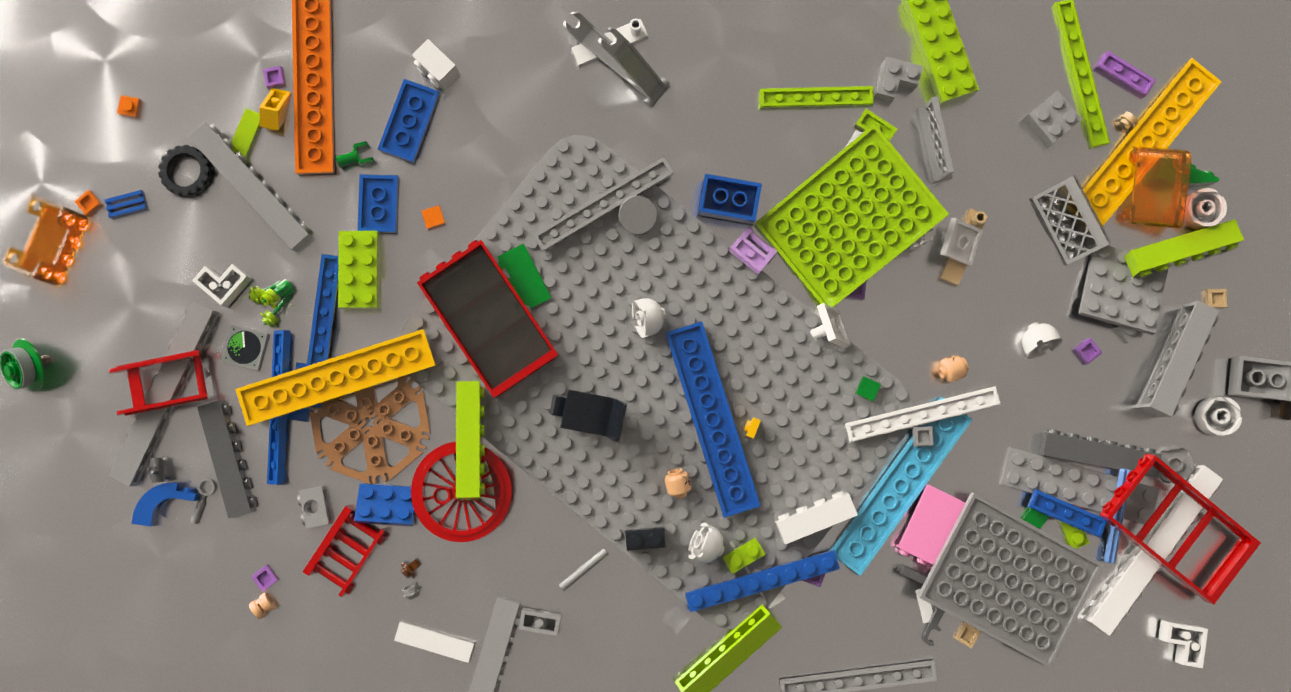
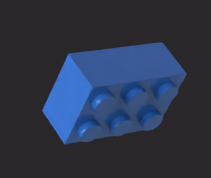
(729, 199)

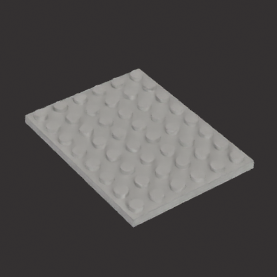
(1010, 580)

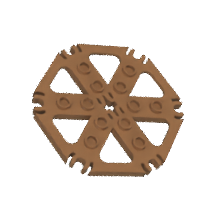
(373, 440)

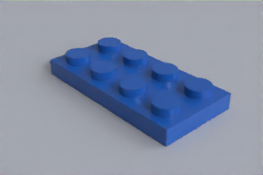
(408, 120)

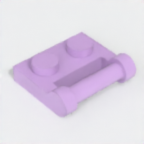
(749, 253)

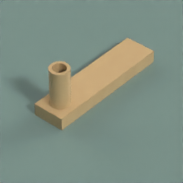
(954, 270)

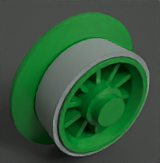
(23, 366)

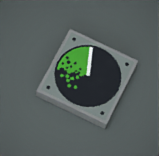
(244, 347)

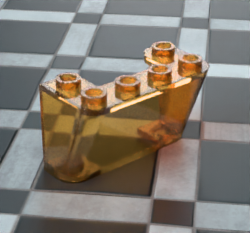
(50, 243)

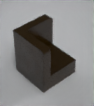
(1281, 410)

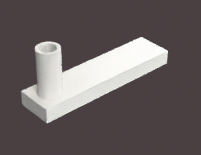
(632, 32)

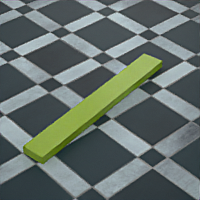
(1081, 73)

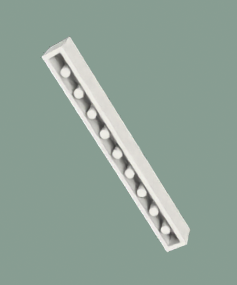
(1140, 567)

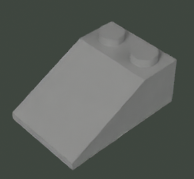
(1260, 378)

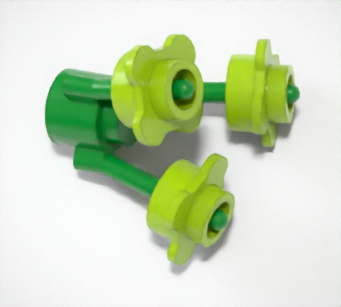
(270, 297)

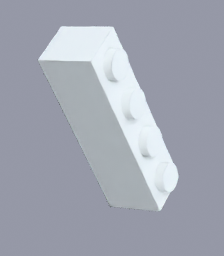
(815, 518)

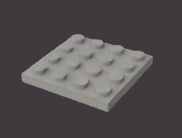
(1119, 298)

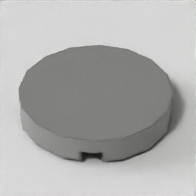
(637, 214)
(1177, 459)

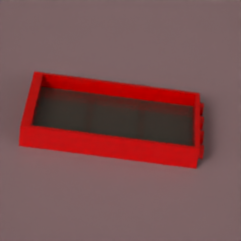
(487, 318)

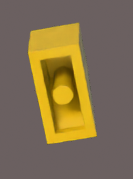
(274, 109)

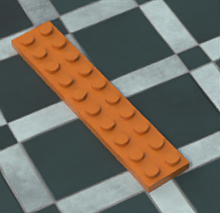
(313, 87)

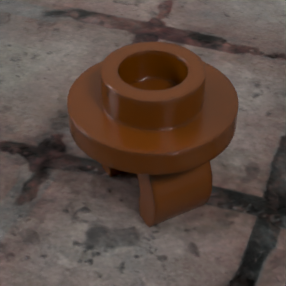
(408, 570)

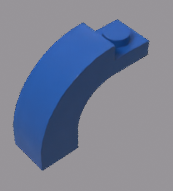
(149, 505)

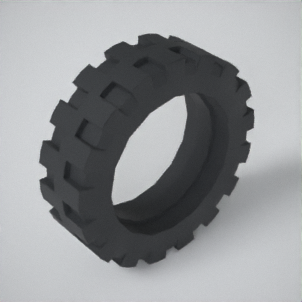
(167, 164)

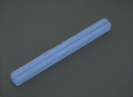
(1114, 534)

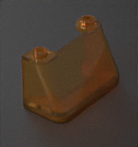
(1159, 187)

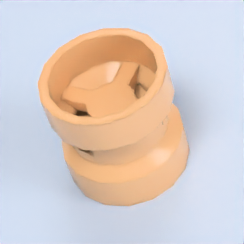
(262, 605)

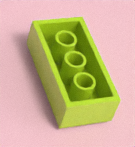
(359, 270)

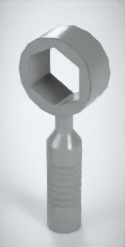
(200, 504)

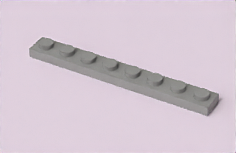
(603, 204)
(863, 678)

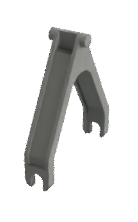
(620, 57)

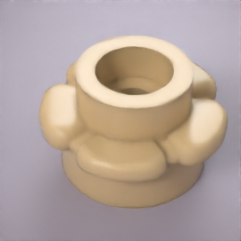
(1128, 120)

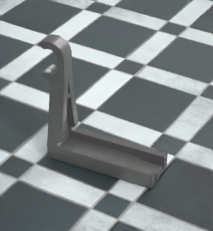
(937, 613)

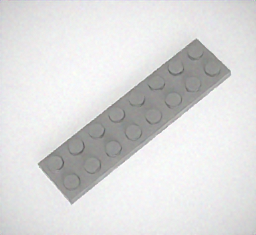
(1074, 484)

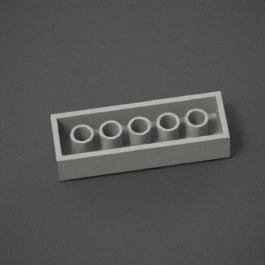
(1178, 359)

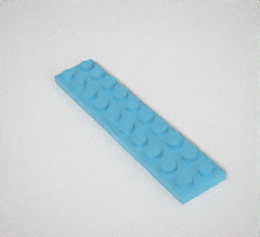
(896, 494)

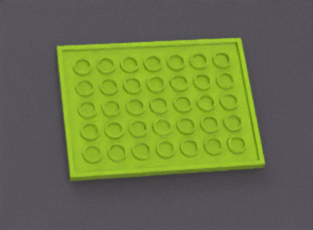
(851, 217)

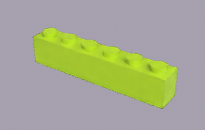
(1183, 248)
(469, 440)
(730, 652)

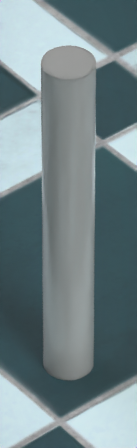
(584, 569)

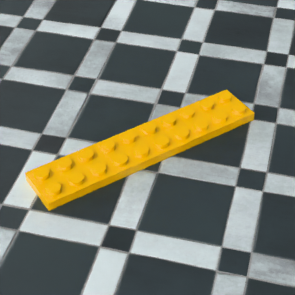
(1155, 129)
(335, 377)

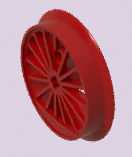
(502, 497)

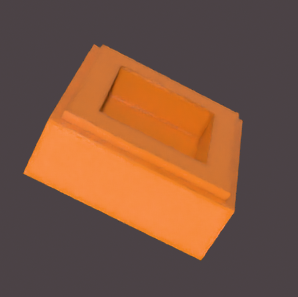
(88, 203)
(433, 217)

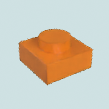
(129, 106)

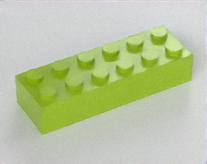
(941, 49)

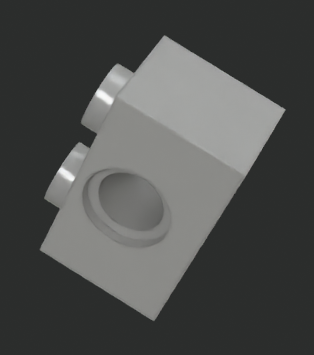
(320, 497)
(540, 621)

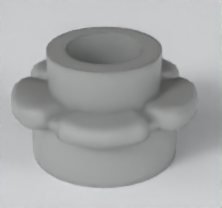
(411, 591)

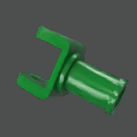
(352, 157)

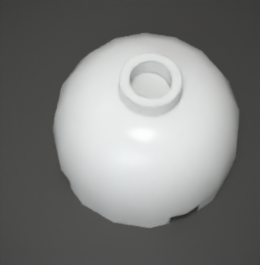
(648, 316)
(1039, 339)
(706, 544)

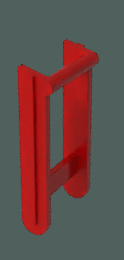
(136, 386)

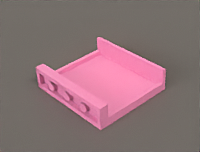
(930, 525)

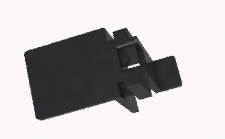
(590, 413)

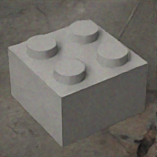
(1052, 119)

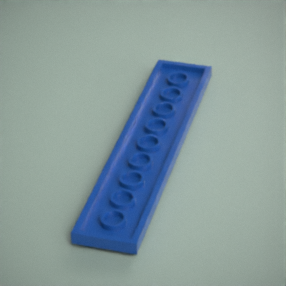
(712, 419)

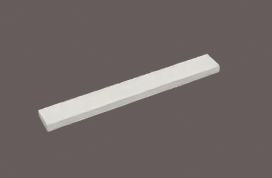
(923, 414)

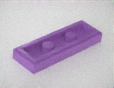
(1125, 73)

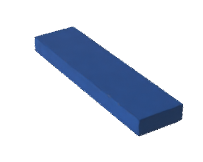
(1067, 513)

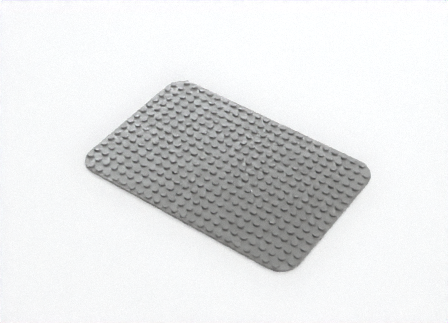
(760, 349)

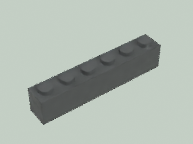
(1092, 452)
(227, 459)

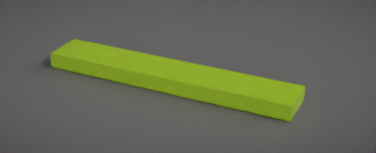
(816, 97)

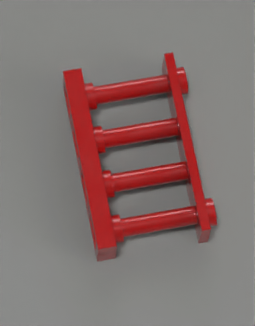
(325, 549)

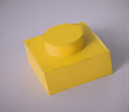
(751, 427)

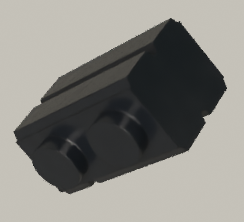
(645, 538)

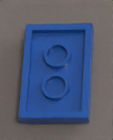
(378, 203)
(384, 505)

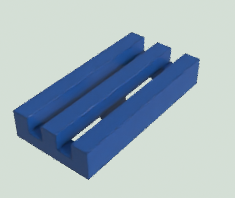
(110, 207)

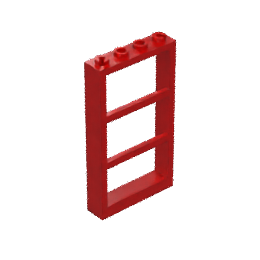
(1231, 563)

